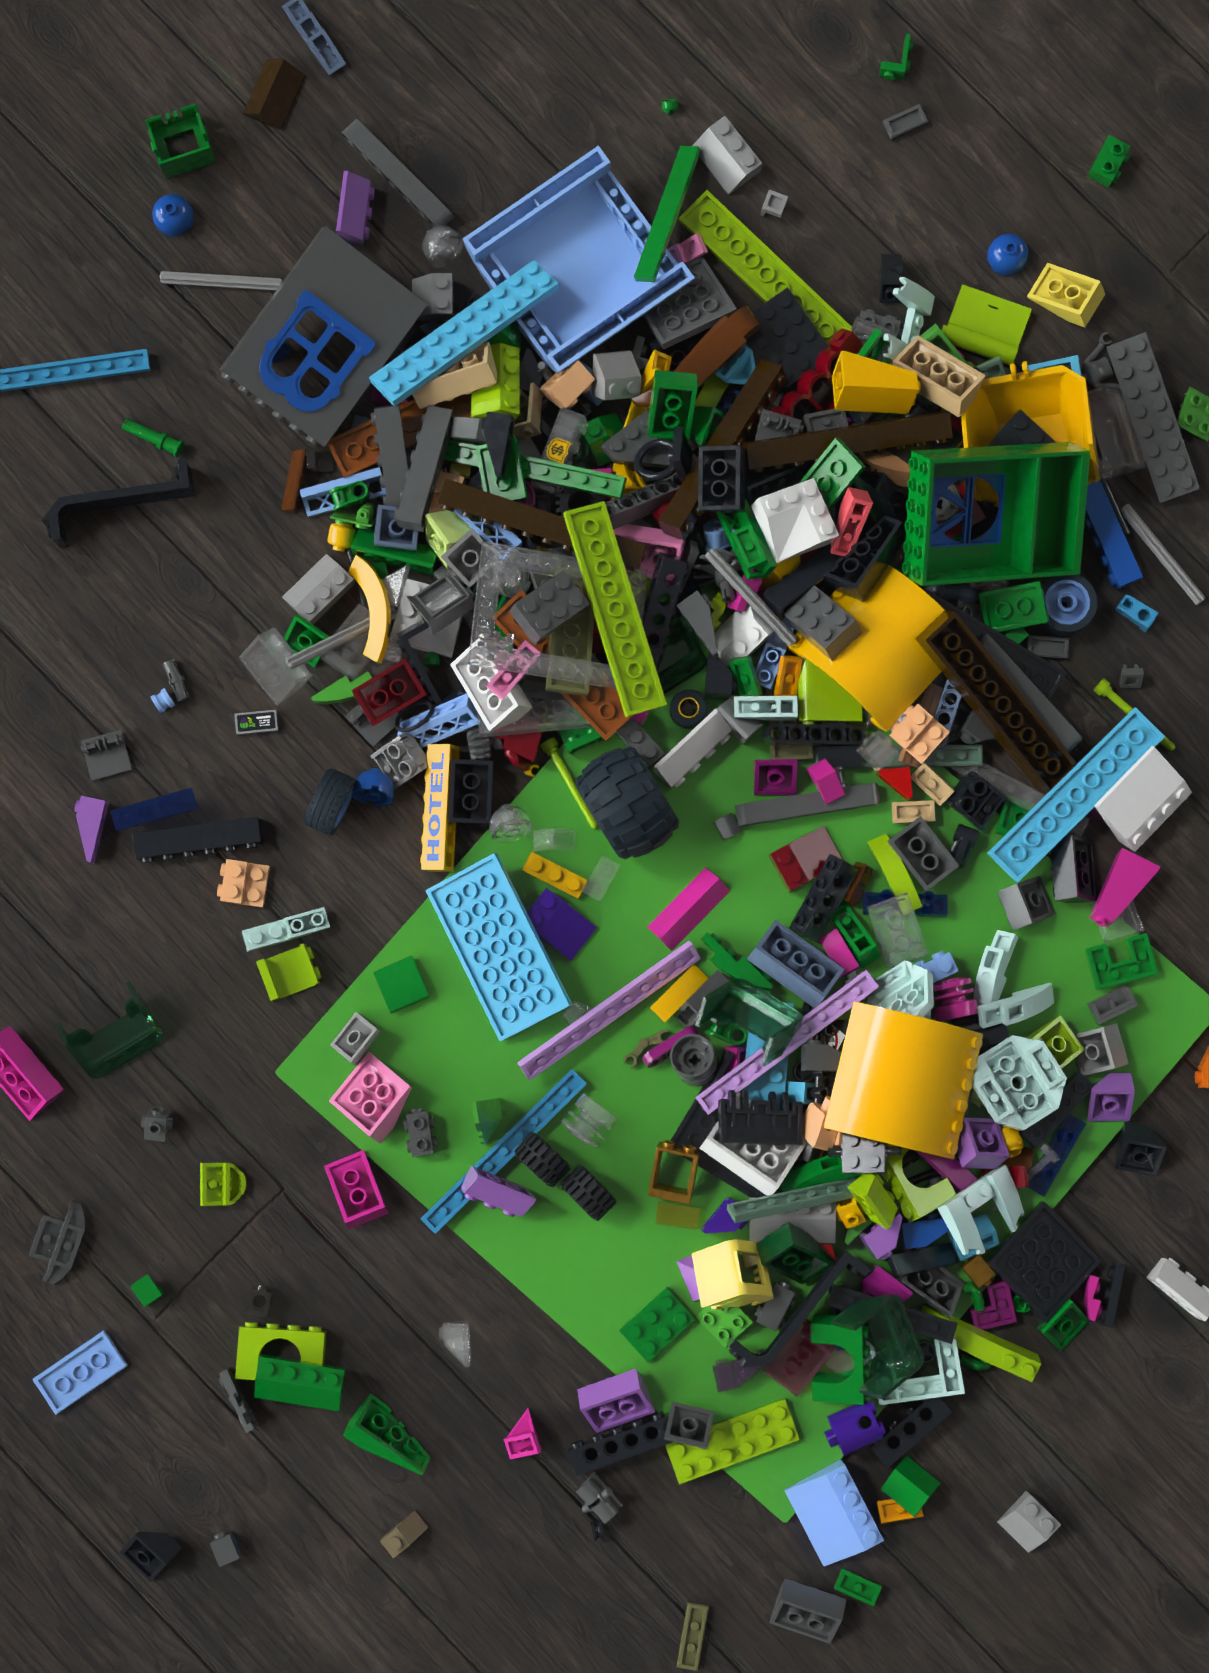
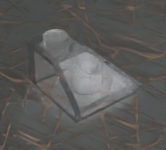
(395, 586)
(457, 1340)

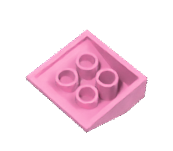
(372, 1097)

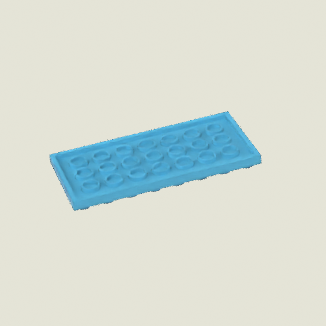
(498, 947)

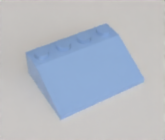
(833, 1514)

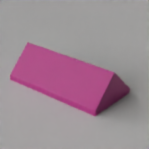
(688, 908)

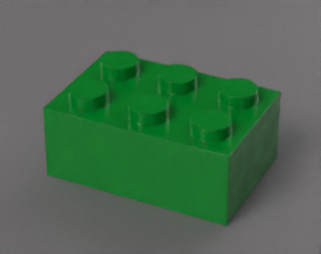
(671, 403)

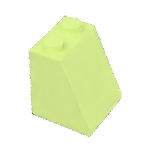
(445, 529)

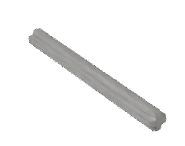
(216, 280)
(1162, 554)
(751, 597)
(332, 642)

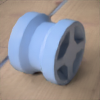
(162, 701)

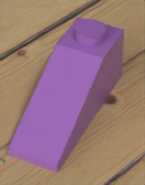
(91, 820)

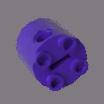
(846, 1429)

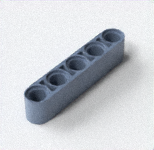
(951, 710)

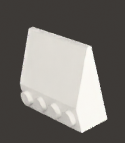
(1143, 799)
(758, 1164)

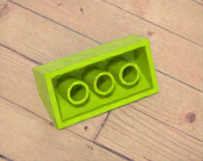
(505, 394)

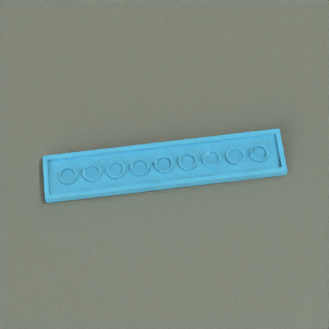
(464, 332)
(1075, 795)

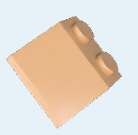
(567, 385)

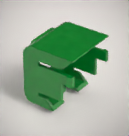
(175, 126)

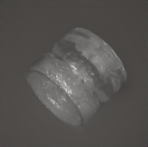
(589, 1121)

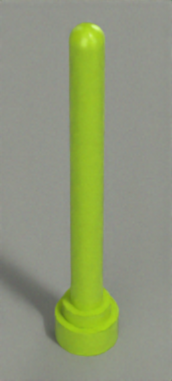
(1103, 688)
(550, 747)

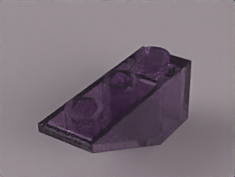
(730, 1375)

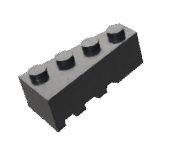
(867, 560)

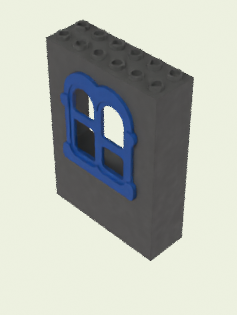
(352, 300)

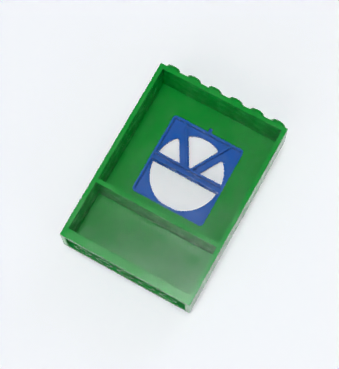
(1036, 523)

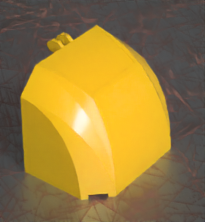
(1049, 396)

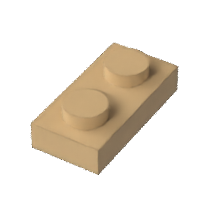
(932, 783)
(911, 810)

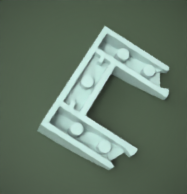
(919, 303)
(957, 1210)
(946, 1383)

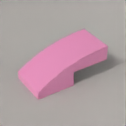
(688, 249)

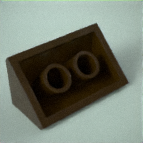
(274, 93)

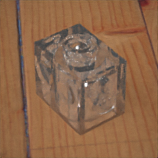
(878, 750)

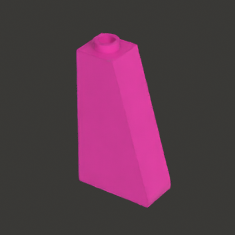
(1123, 883)

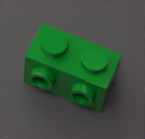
(1108, 161)

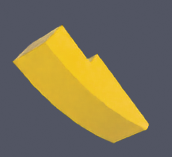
(679, 993)

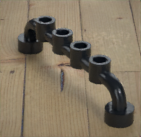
(818, 1092)

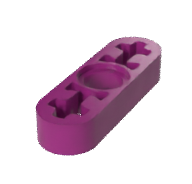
(662, 1051)

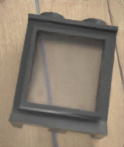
(442, 602)

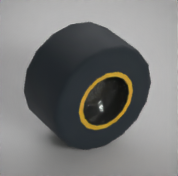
(690, 702)

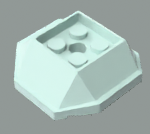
(905, 990)
(1038, 1076)

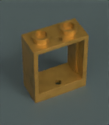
(671, 1192)

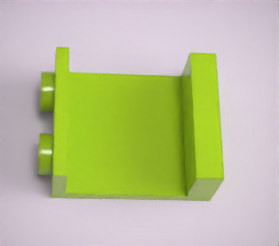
(289, 972)

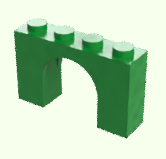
(841, 1386)

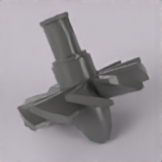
(714, 575)

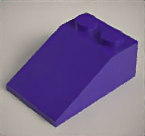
(560, 924)

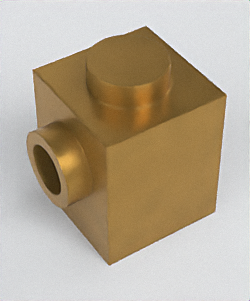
(978, 1271)

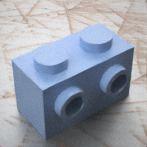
(940, 966)

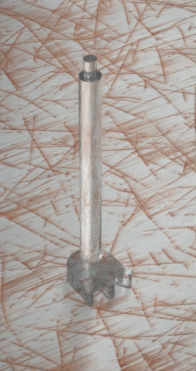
(1050, 1156)

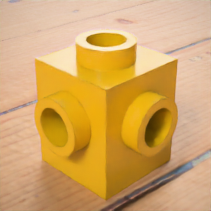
(850, 1212)

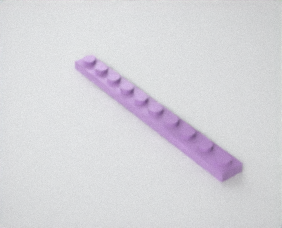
(608, 1010)
(811, 1025)

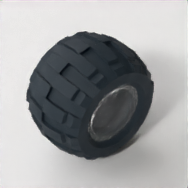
(627, 803)

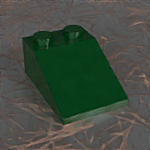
(793, 1254)

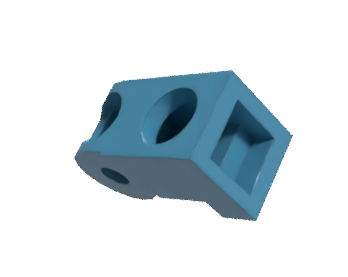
(1137, 612)

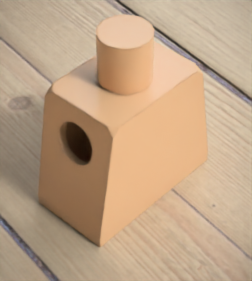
(813, 1126)

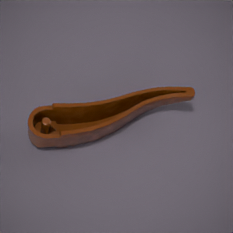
(715, 349)

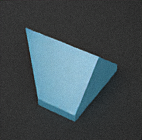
(739, 368)

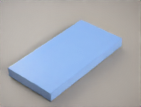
(80, 1372)

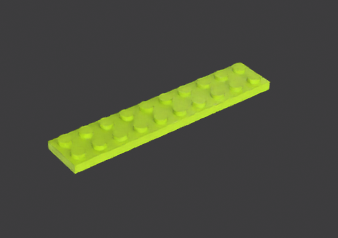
(755, 262)
(614, 609)

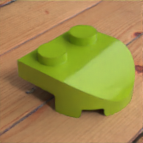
(717, 608)
(220, 1184)

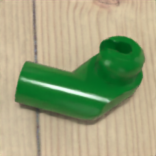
(976, 1294)
(974, 1364)

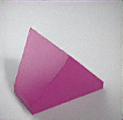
(523, 1438)

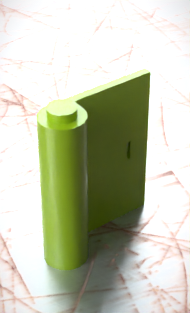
(986, 324)
(823, 698)

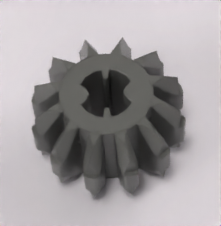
(478, 746)

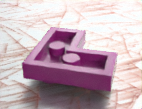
(1000, 1309)

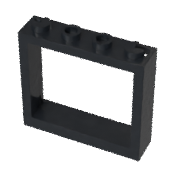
(414, 662)

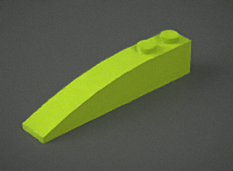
(992, 1348)

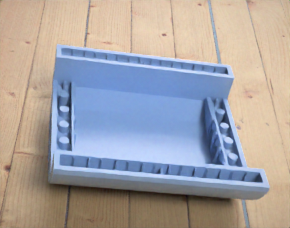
(591, 243)

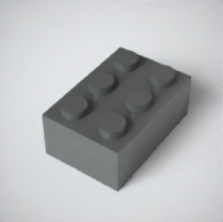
(549, 607)
(823, 623)

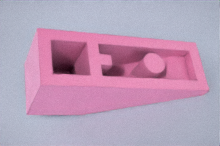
(505, 681)

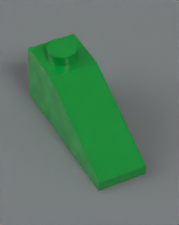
(855, 935)

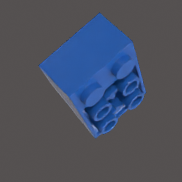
(921, 1231)

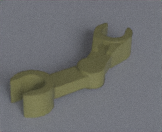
(643, 1043)

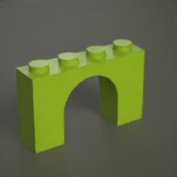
(914, 1200)
(253, 1338)

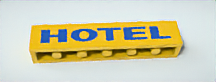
(438, 833)

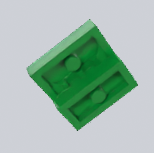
(401, 984)

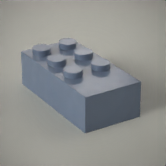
(795, 964)

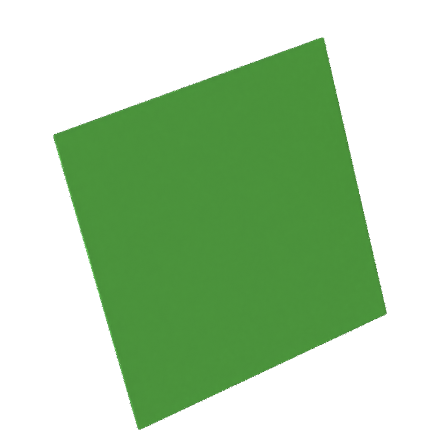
(607, 1270)

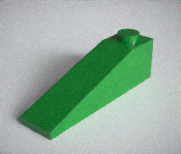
(380, 1433)

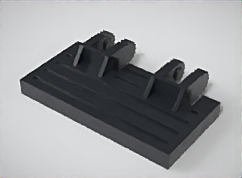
(761, 1122)

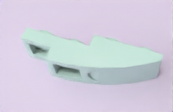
(285, 929)
(993, 965)
(1016, 1008)

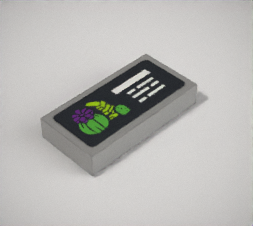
(256, 722)

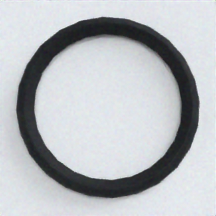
(409, 707)

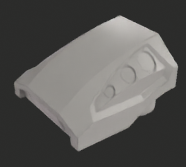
(401, 759)

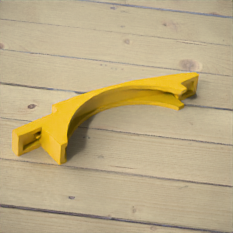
(660, 362)

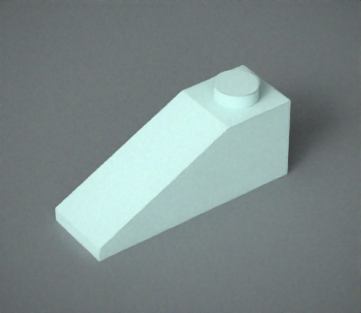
(766, 707)

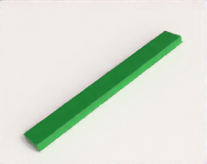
(667, 214)

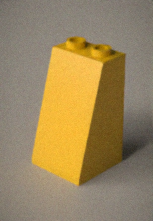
(873, 385)

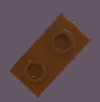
(862, 877)

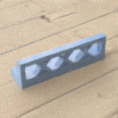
(321, 490)
(506, 536)
(446, 712)

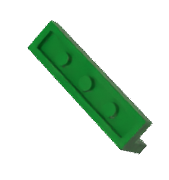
(741, 520)

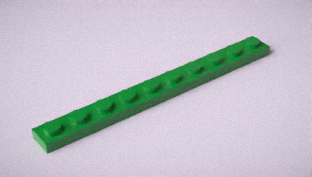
(548, 471)

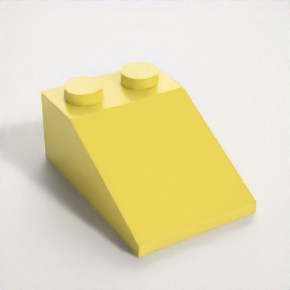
(1067, 294)

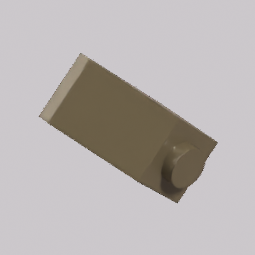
(403, 1534)

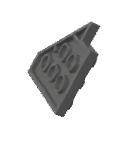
(627, 442)

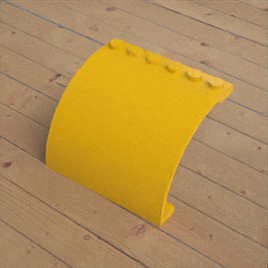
(885, 663)
(903, 1080)

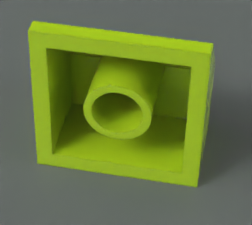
(1059, 1040)
(874, 1199)

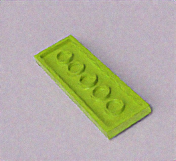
(735, 1441)

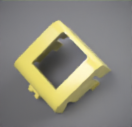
(721, 1278)

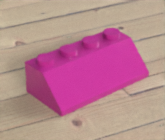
(24, 1076)

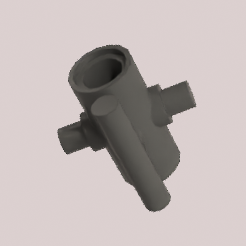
(598, 1498)

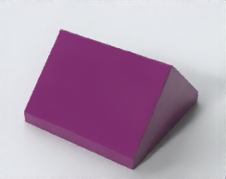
(775, 777)

